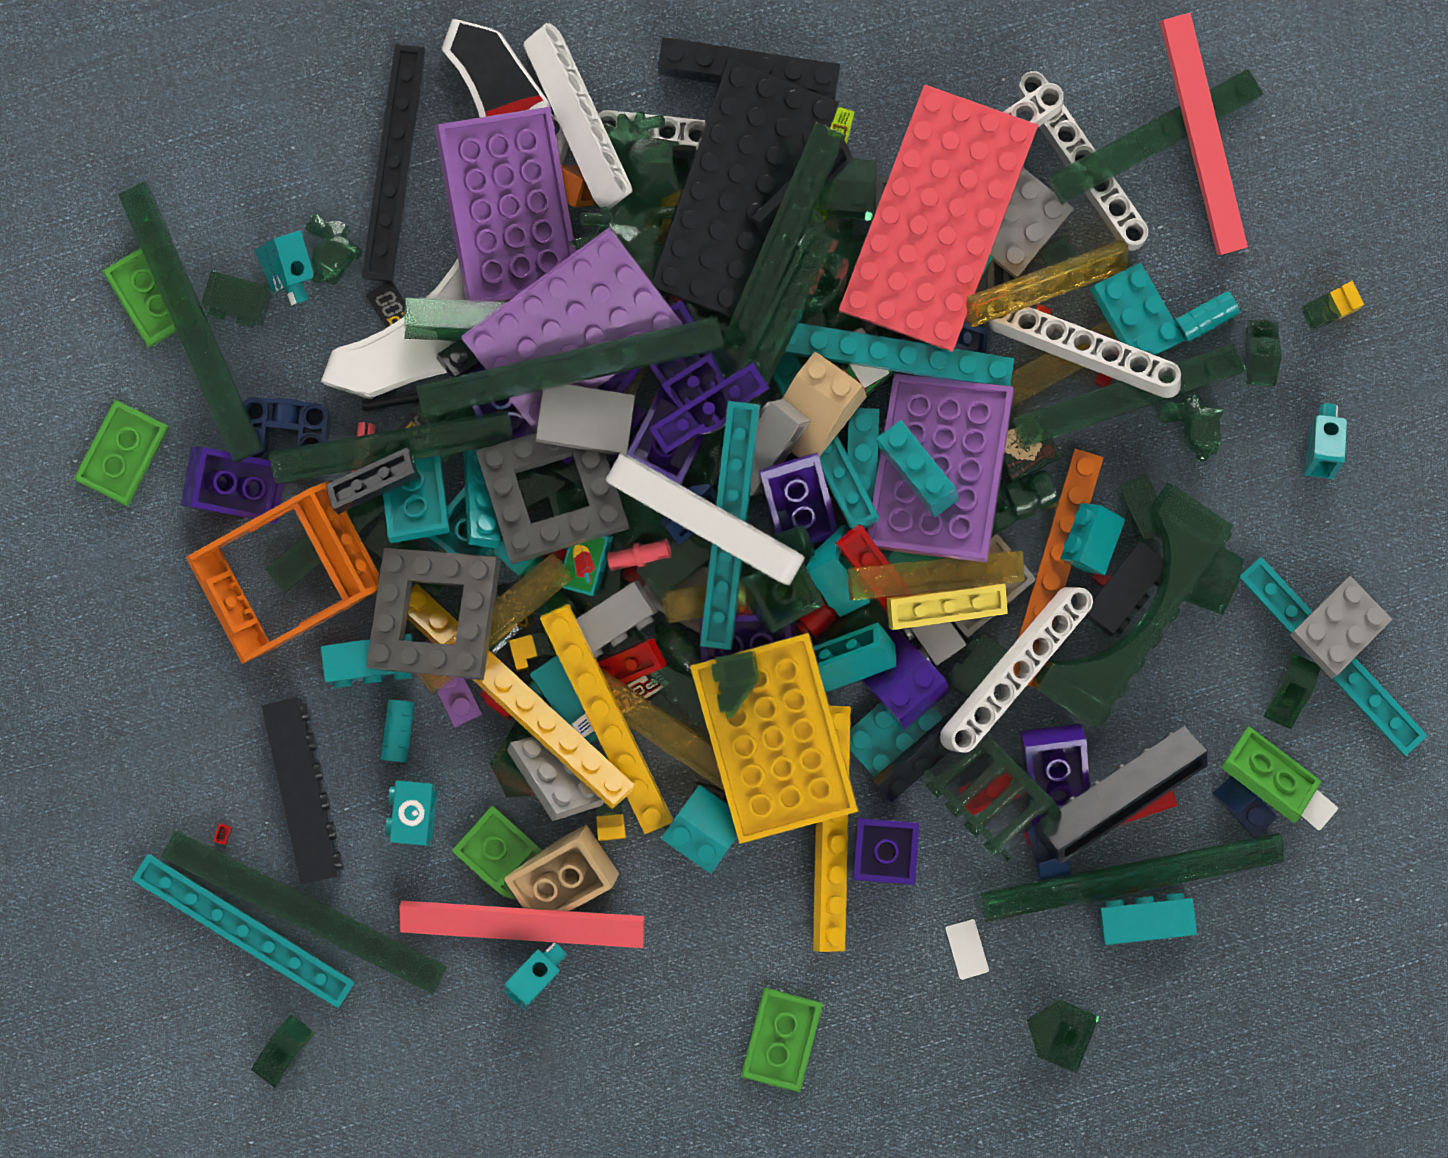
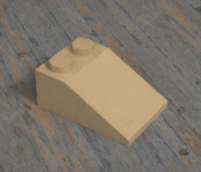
(824, 397)
(564, 874)

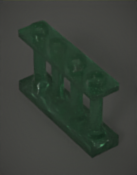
(1020, 784)

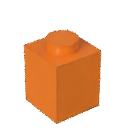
(575, 187)

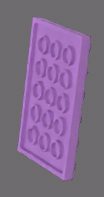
(505, 201)
(577, 304)
(966, 436)

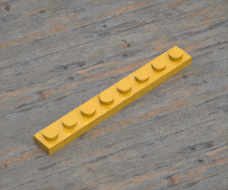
(606, 716)
(831, 862)

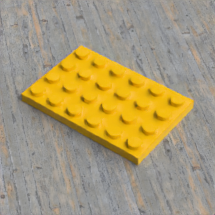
(781, 748)

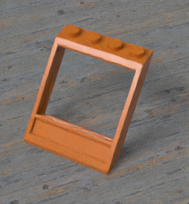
(337, 547)

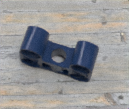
(291, 415)

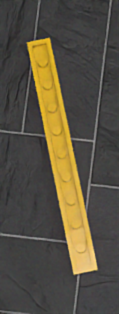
(527, 707)

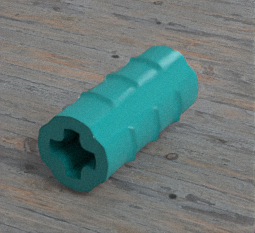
(1207, 316)
(397, 731)

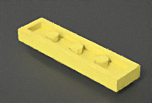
(946, 606)

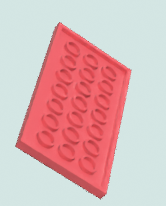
(938, 217)

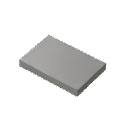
(585, 419)

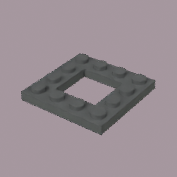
(532, 540)
(469, 654)

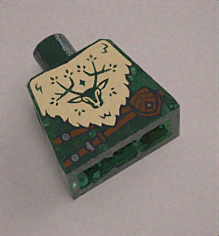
(1022, 462)

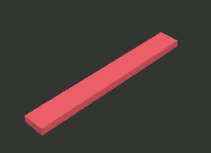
(1203, 133)
(522, 924)

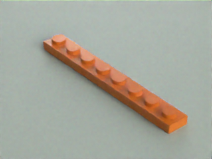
(1053, 571)

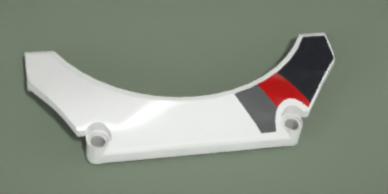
(498, 87)

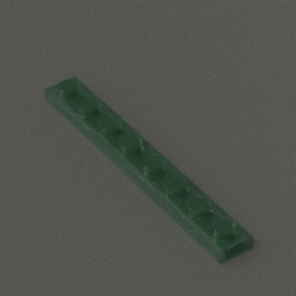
(1147, 140)
(1122, 398)
(363, 450)

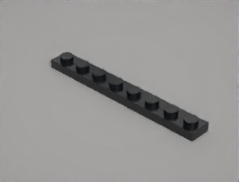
(393, 163)

